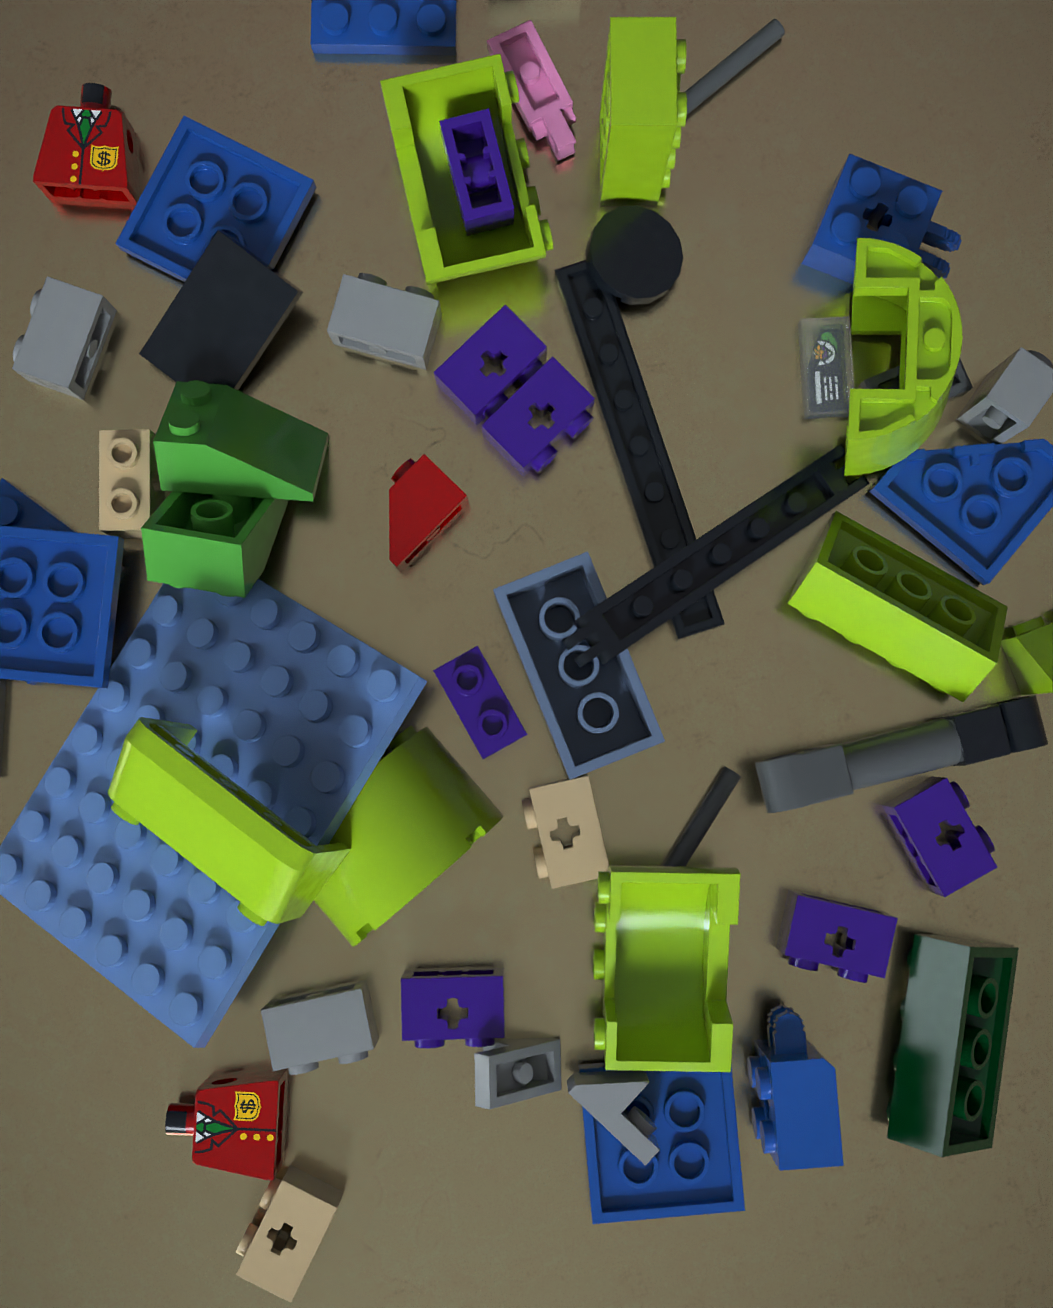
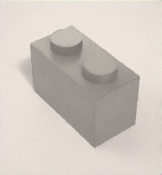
(385, 320)
(63, 337)
(1009, 397)
(320, 1027)

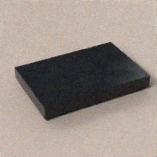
(221, 317)

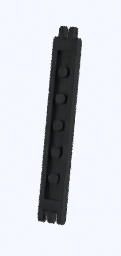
(712, 559)

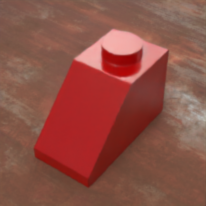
(420, 508)

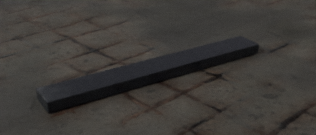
(633, 432)

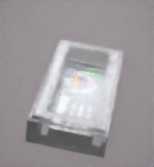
(826, 366)

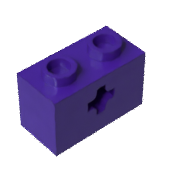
(477, 172)
(498, 341)
(547, 391)
(480, 702)
(917, 820)
(865, 943)
(428, 992)

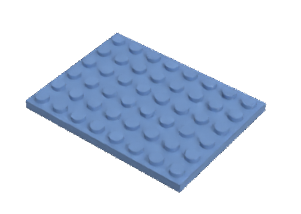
(277, 709)

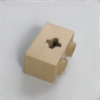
(127, 481)
(587, 853)
(279, 1261)

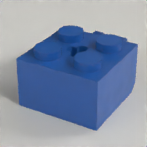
(888, 202)
(795, 1095)

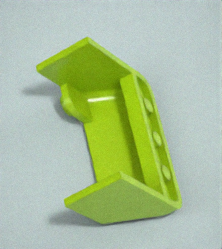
(218, 824)

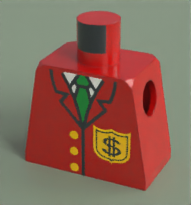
(89, 152)
(235, 1123)

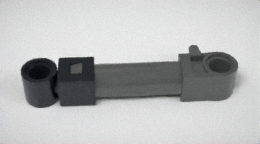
(946, 741)

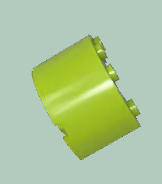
(414, 110)
(902, 298)
(403, 833)
(665, 967)

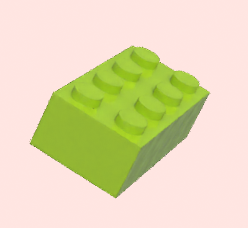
(640, 109)

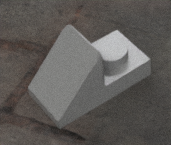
(516, 1071)
(606, 1099)

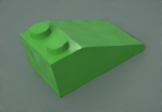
(235, 446)
(211, 541)

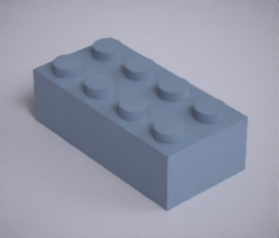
(589, 710)

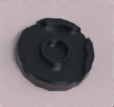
(634, 254)

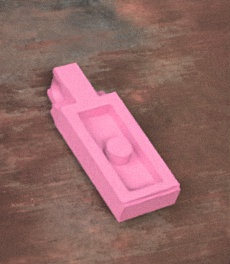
(542, 95)

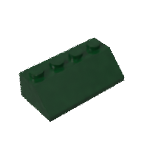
(951, 1044)

